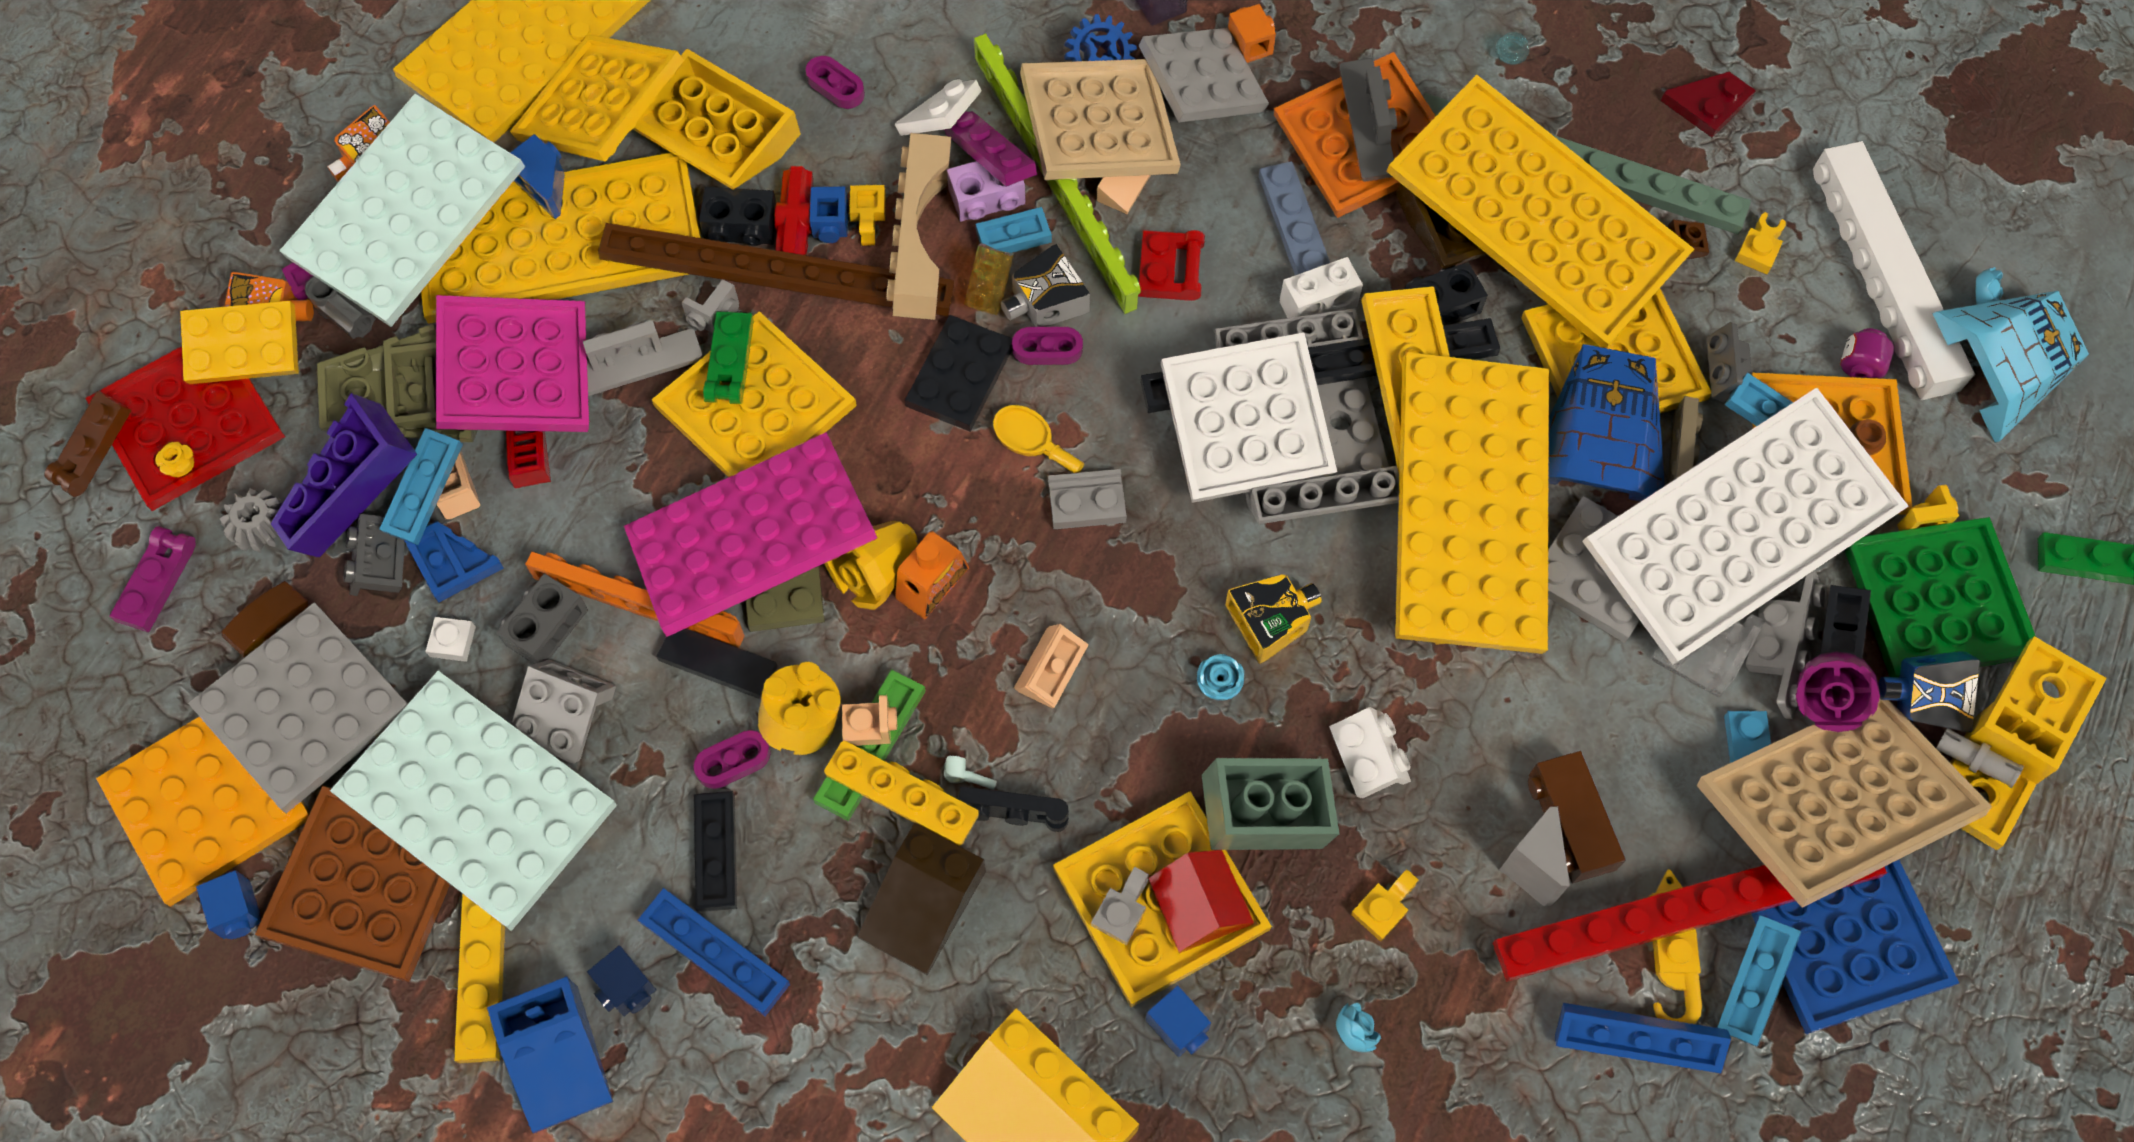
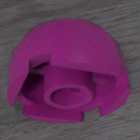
(1837, 691)

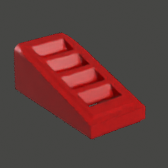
(530, 474)

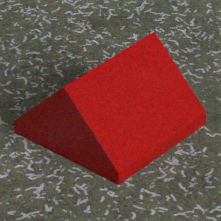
(1199, 899)

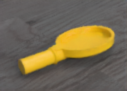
(1030, 435)

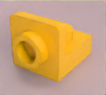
(1937, 510)

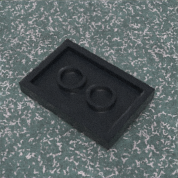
(959, 373)

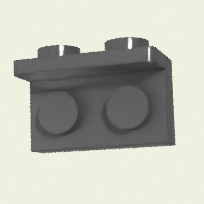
(1728, 361)
(375, 557)

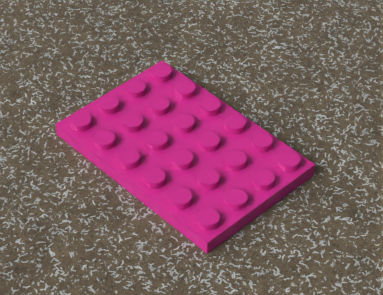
(748, 534)

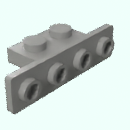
(636, 355)
(1786, 640)

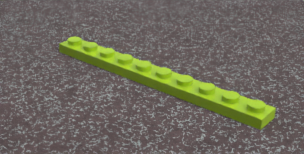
(1077, 207)

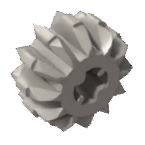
(250, 519)

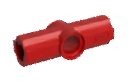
(793, 211)

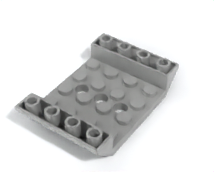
(1358, 451)

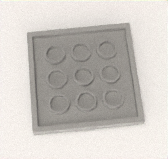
(299, 707)

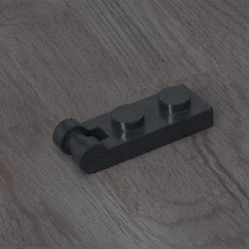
(1017, 808)

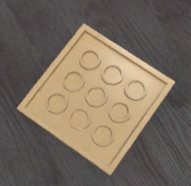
(1099, 119)

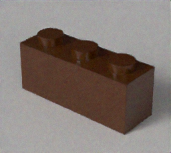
(1585, 826)

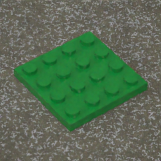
(1941, 593)

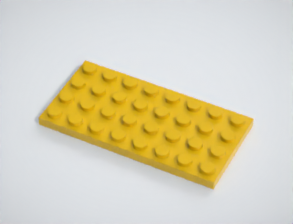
(502, 55)
(1540, 211)
(533, 256)
(1473, 504)

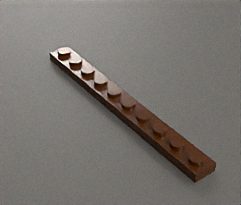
(754, 266)

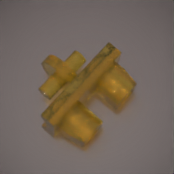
(988, 279)

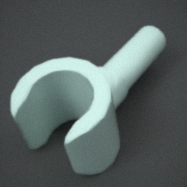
(955, 773)

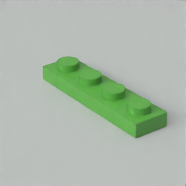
(903, 695)

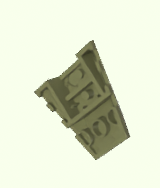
(395, 375)

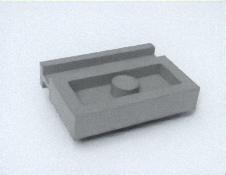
(1087, 499)

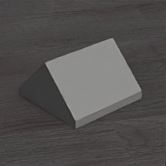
(1540, 860)

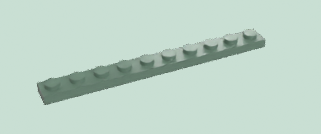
(1656, 186)

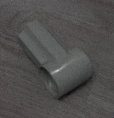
(339, 309)

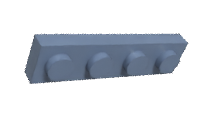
(1293, 217)

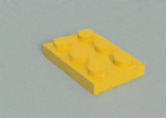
(239, 342)

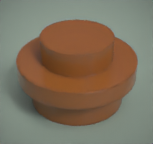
(1870, 435)

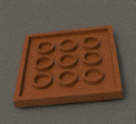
(353, 894)

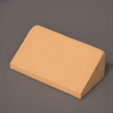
(1120, 191)
(1051, 665)

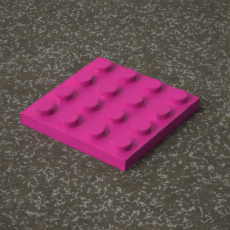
(511, 364)

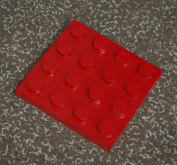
(215, 419)

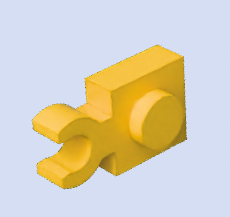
(1761, 245)

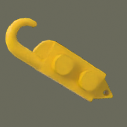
(1678, 963)

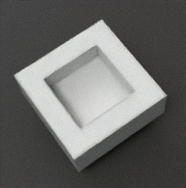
(450, 639)

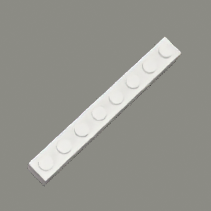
(1891, 270)

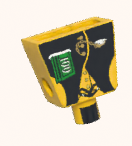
(1271, 613)

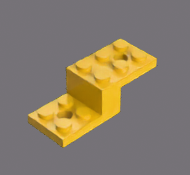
(2028, 730)

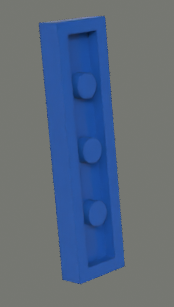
(714, 952)
(1642, 1038)

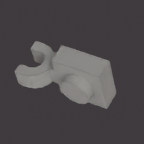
(1120, 911)

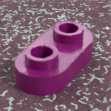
(837, 84)
(1047, 344)
(731, 756)

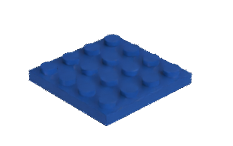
(1861, 951)

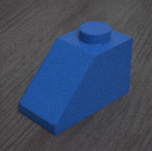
(542, 173)

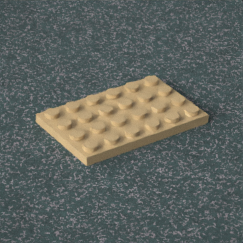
(1843, 802)

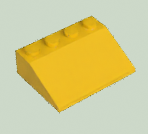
(718, 122)
(1029, 1092)

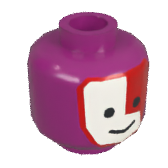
(1867, 354)

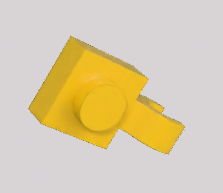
(866, 207)
(1382, 908)

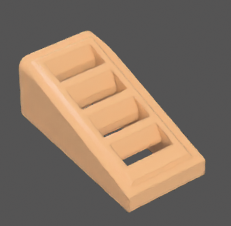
(459, 498)

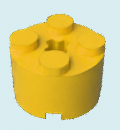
(798, 708)

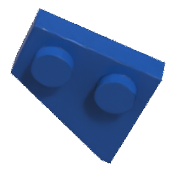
(450, 561)

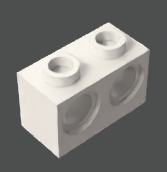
(1321, 290)

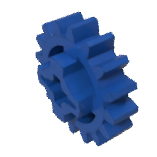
(1089, 42)

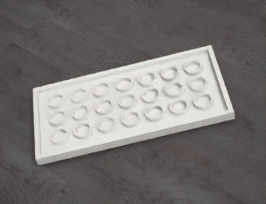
(1744, 525)

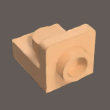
(869, 722)

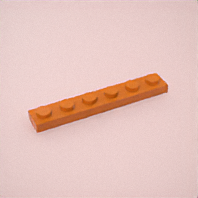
(625, 595)

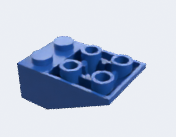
(550, 1053)

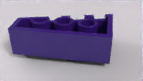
(344, 479)

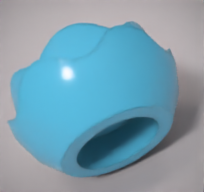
(1989, 286)
(1220, 666)
(1357, 1028)

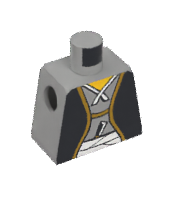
(1047, 290)

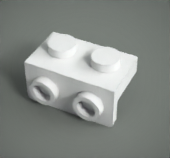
(1370, 751)

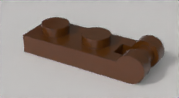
(88, 444)

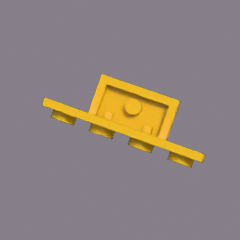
(901, 792)

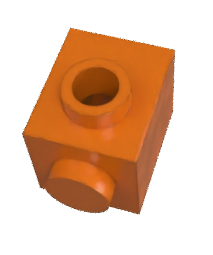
(1252, 32)

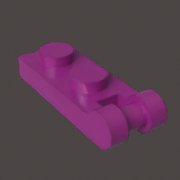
(153, 579)

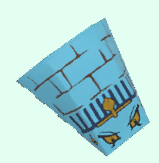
(2022, 349)

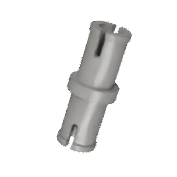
(1980, 758)

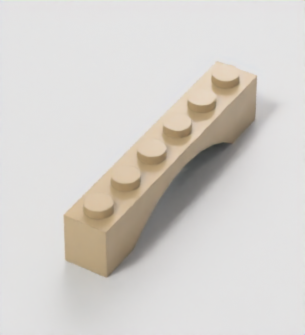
(916, 277)

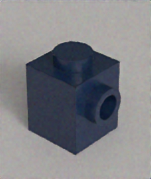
(621, 983)

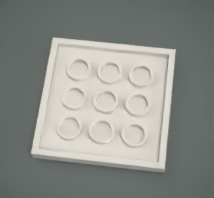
(1248, 416)

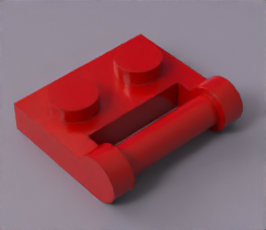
(1159, 261)

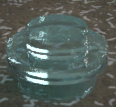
(1512, 48)

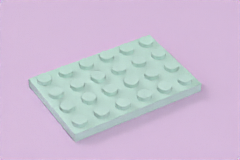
(402, 209)
(474, 799)

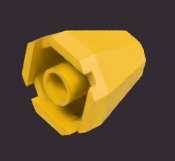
(873, 567)

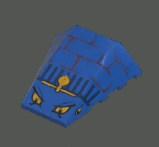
(1608, 424)

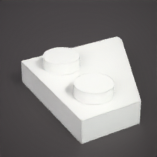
(941, 109)

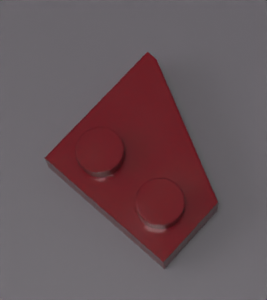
(1710, 101)

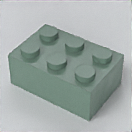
(1269, 803)

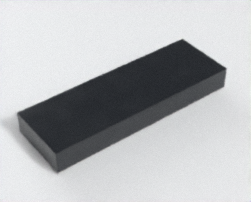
(717, 661)
(715, 851)

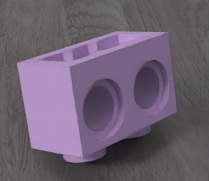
(988, 195)

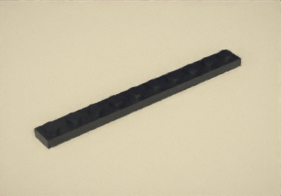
(1355, 359)

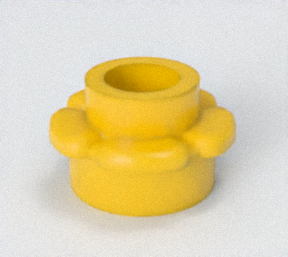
(180, 465)

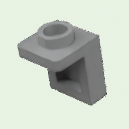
(703, 316)

